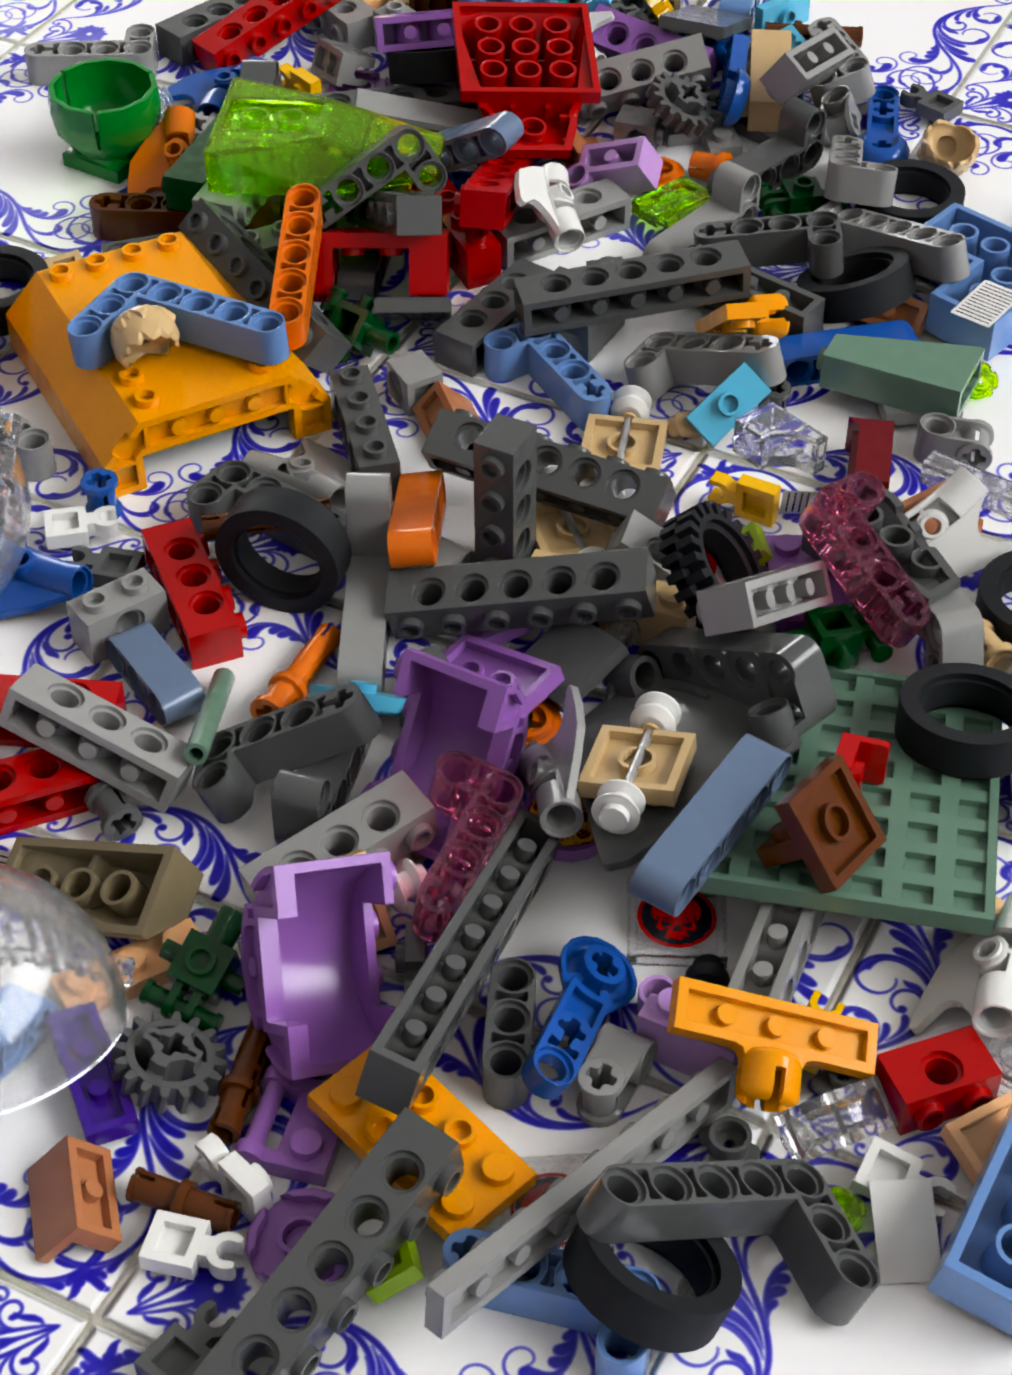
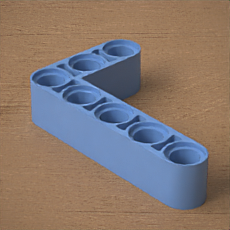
(200, 316)

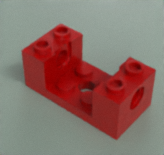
(427, 258)

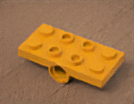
(492, 1171)

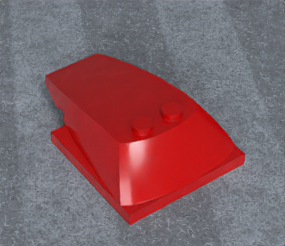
(530, 63)

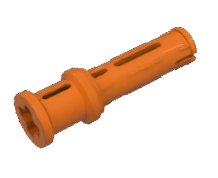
(291, 684)

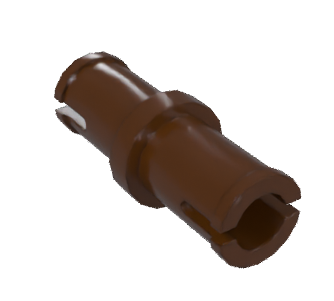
(182, 1198)

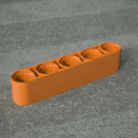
(297, 261)
(417, 520)

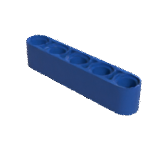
(802, 349)

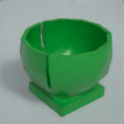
(104, 114)

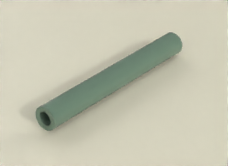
(209, 716)

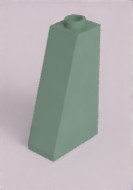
(902, 372)

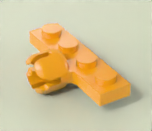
(748, 316)
(771, 1039)

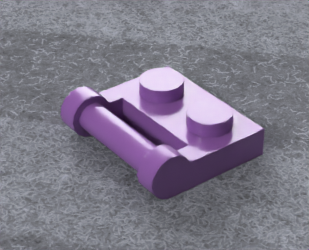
(307, 1144)

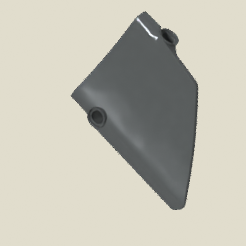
(725, 688)

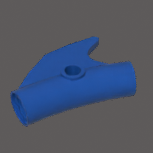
(206, 88)
(42, 583)

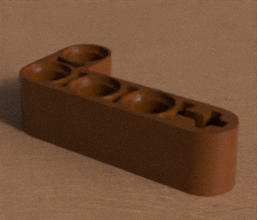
(132, 215)

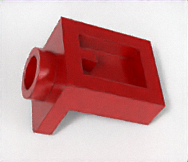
(864, 757)

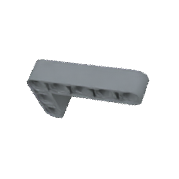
(363, 625)

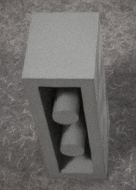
(806, 65)

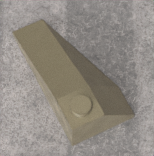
(121, 886)

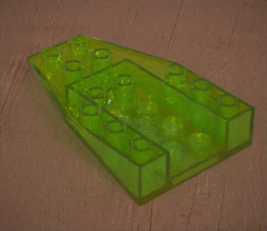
(290, 137)

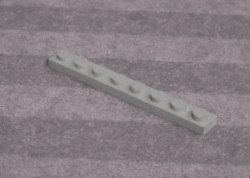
(549, 1221)

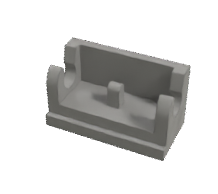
(338, 62)

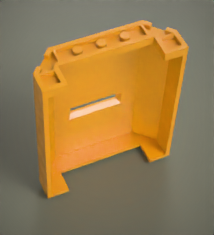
(159, 399)

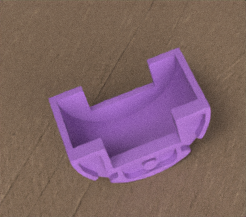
(452, 712)
(315, 960)

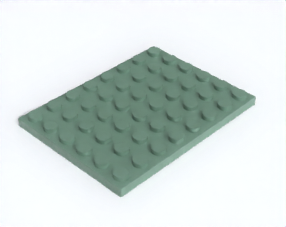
(937, 826)

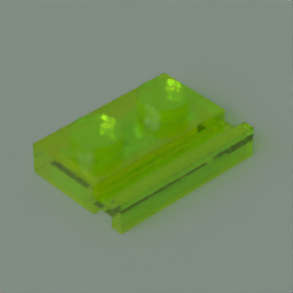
(670, 202)

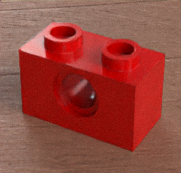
(938, 1079)

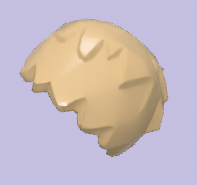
(949, 146)
(143, 331)

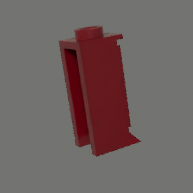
(870, 447)

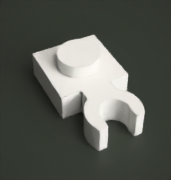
(74, 526)
(889, 1161)
(236, 1176)
(184, 1243)

